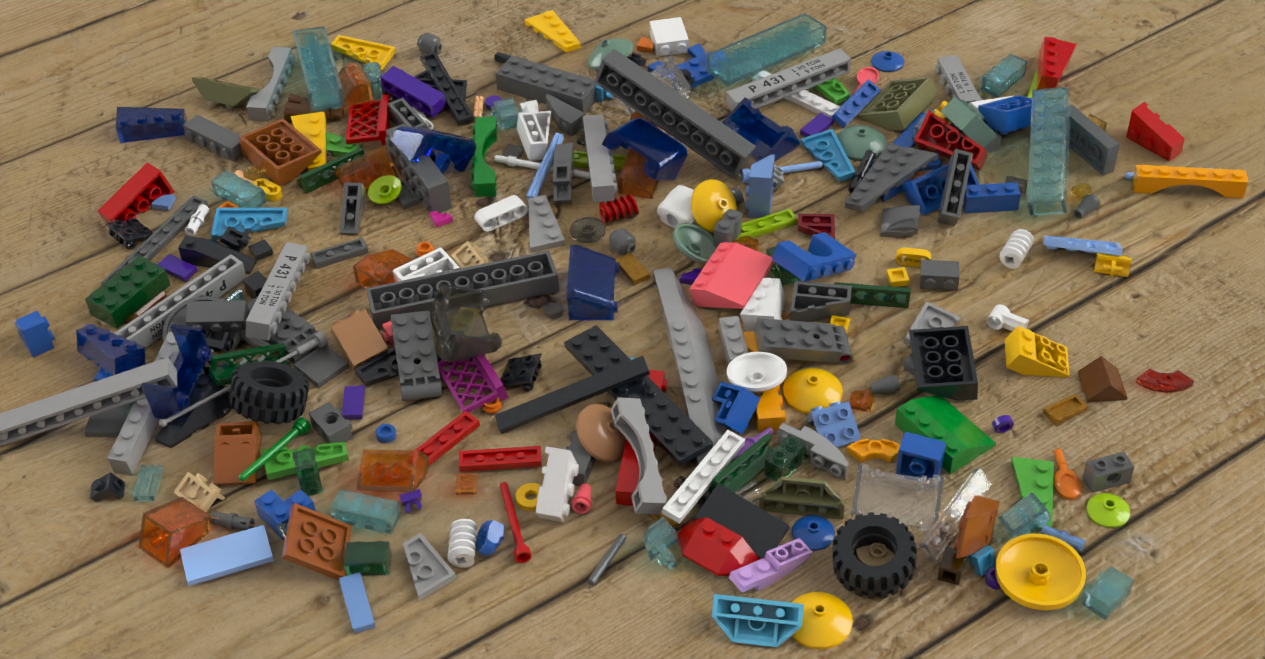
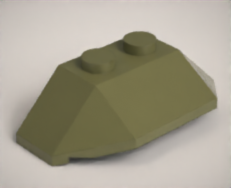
(223, 92)
(802, 497)

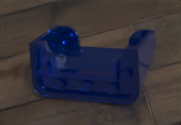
(761, 131)
(420, 141)
(662, 151)
(591, 285)

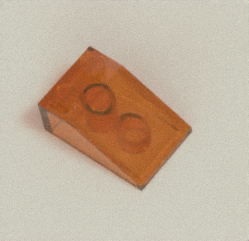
(378, 268)

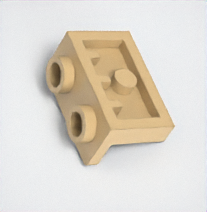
(469, 256)
(198, 491)

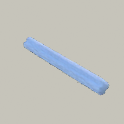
(544, 167)

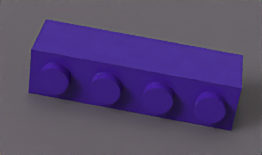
(413, 91)

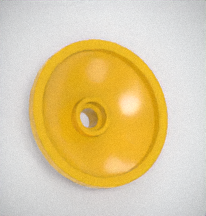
(710, 202)
(811, 389)
(823, 628)

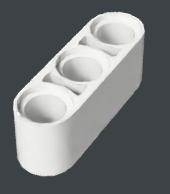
(500, 213)

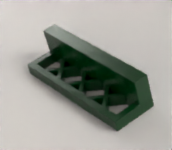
(325, 173)
(879, 295)
(223, 374)
(745, 467)

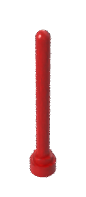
(521, 551)

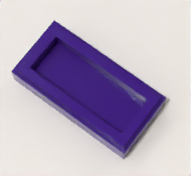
(817, 125)
(178, 267)
(353, 402)

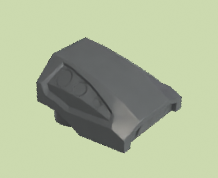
(900, 221)

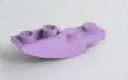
(773, 567)

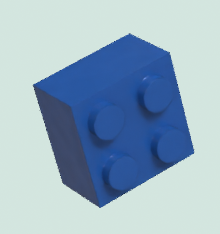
(920, 456)

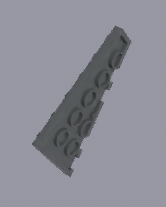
(890, 170)

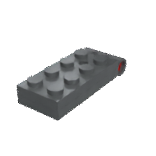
(1092, 142)
(292, 332)
(803, 340)
(416, 355)

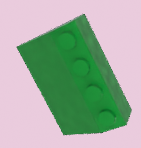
(940, 420)

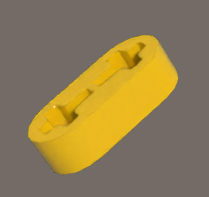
(272, 190)
(913, 256)

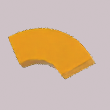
(872, 449)

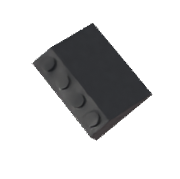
(944, 362)

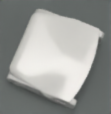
(677, 207)

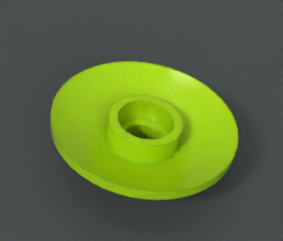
(385, 189)
(1108, 510)

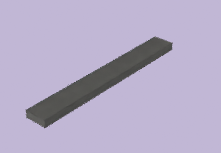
(163, 234)

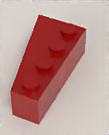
(943, 139)
(136, 195)

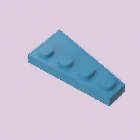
(829, 151)
(252, 218)

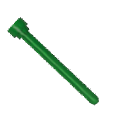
(300, 427)

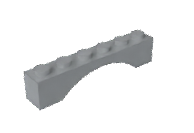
(262, 104)
(630, 421)

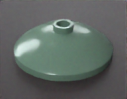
(622, 45)
(859, 139)
(694, 242)

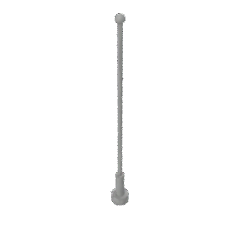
(319, 339)

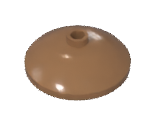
(599, 434)

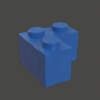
(35, 333)
(736, 406)
(276, 511)

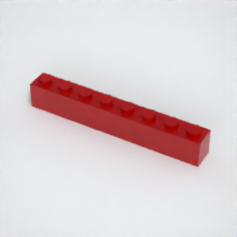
(629, 467)

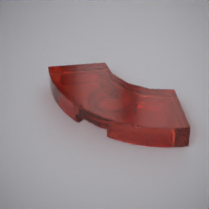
(1164, 382)

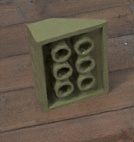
(899, 103)

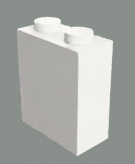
(669, 36)

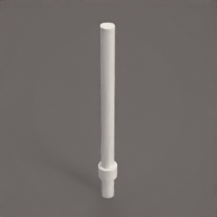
(513, 161)

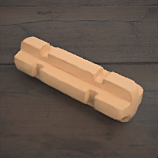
(478, 107)

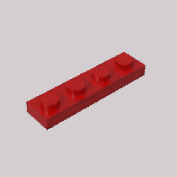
(449, 436)
(500, 458)

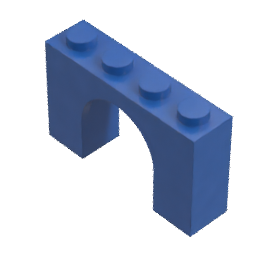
(826, 257)

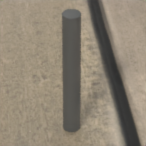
(606, 559)

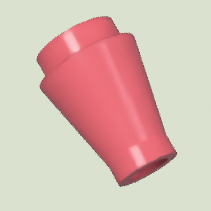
(582, 500)

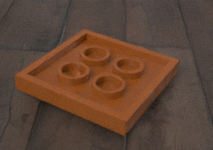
(316, 541)

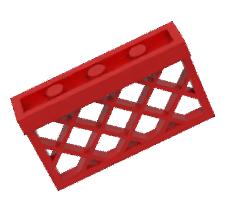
(382, 121)

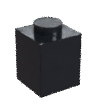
(254, 284)

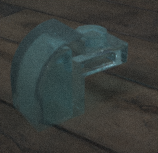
(658, 540)

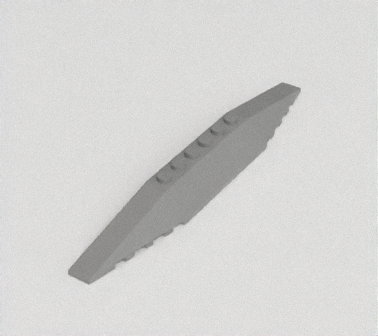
(691, 357)

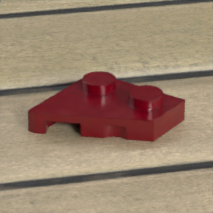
(816, 224)

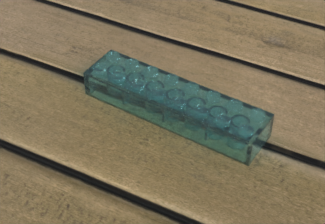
(766, 49)
(318, 68)
(1049, 151)

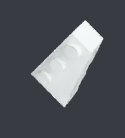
(534, 132)
(428, 264)
(764, 303)
(556, 485)

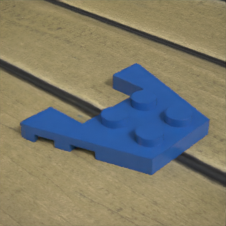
(695, 65)

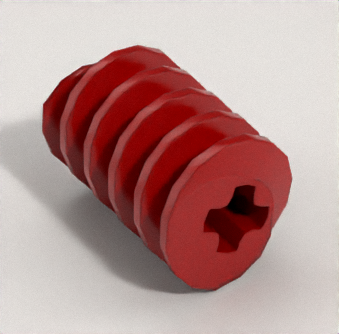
(618, 207)

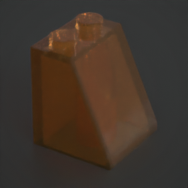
(171, 529)

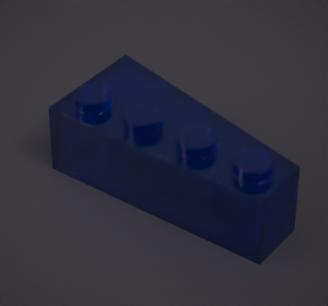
(149, 123)
(109, 350)

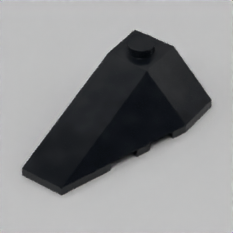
(209, 252)
(183, 426)

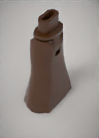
(298, 106)

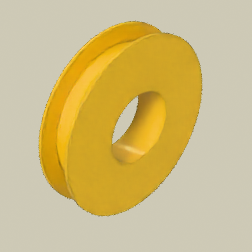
(523, 491)

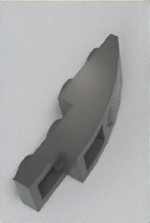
(562, 173)

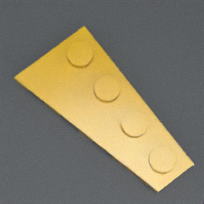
(554, 29)
(364, 50)
(314, 128)

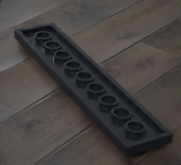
(666, 421)

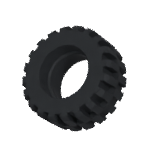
(268, 392)
(874, 579)

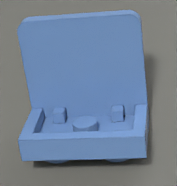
(835, 423)

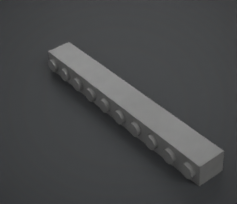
(84, 401)

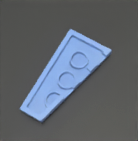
(1085, 245)

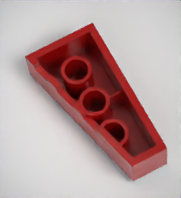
(1053, 61)

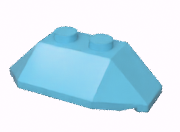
(757, 619)

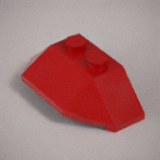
(714, 547)

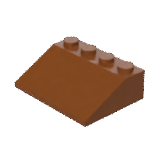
(279, 150)

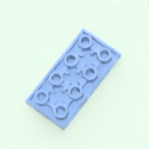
(226, 555)

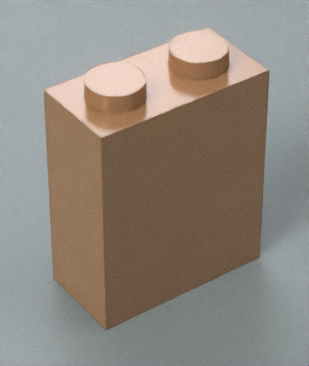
(358, 338)

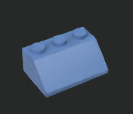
(760, 188)

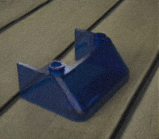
(190, 362)

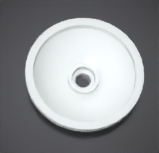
(757, 371)

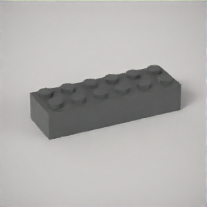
(536, 80)
(422, 177)

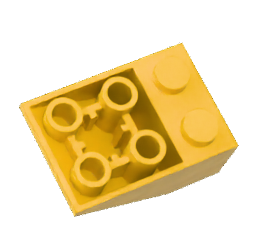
(1035, 355)

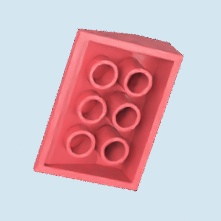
(730, 276)

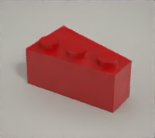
(1153, 134)

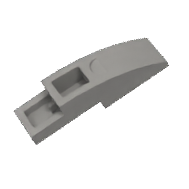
(821, 451)

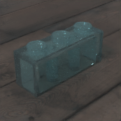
(1003, 75)
(238, 191)
(365, 511)

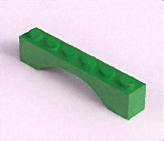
(484, 177)

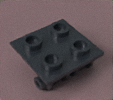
(127, 231)
(522, 371)

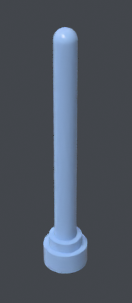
(787, 169)

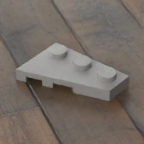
(932, 317)
(426, 566)

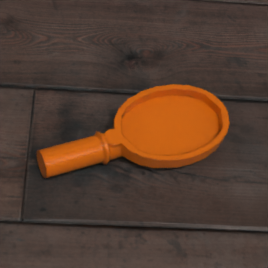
(1065, 481)

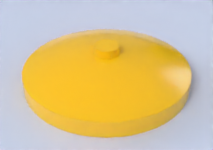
(1040, 571)

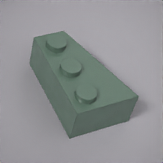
(968, 121)

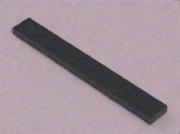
(572, 394)

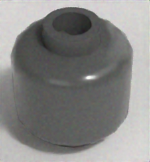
(429, 43)
(622, 241)

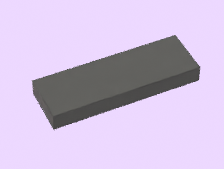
(339, 253)

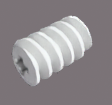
(1016, 248)
(462, 543)

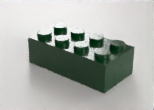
(127, 291)

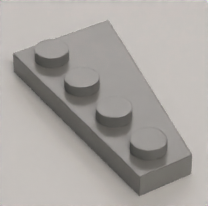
(543, 226)

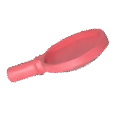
(865, 74)

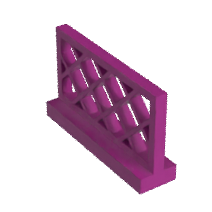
(490, 383)

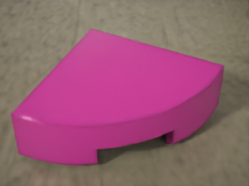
(440, 219)

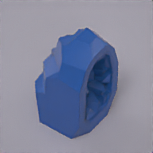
(489, 537)

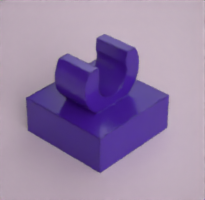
(411, 498)

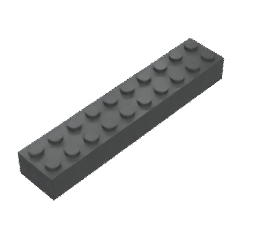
(674, 113)
(500, 280)

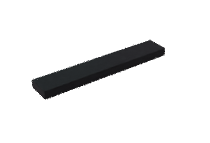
(445, 84)

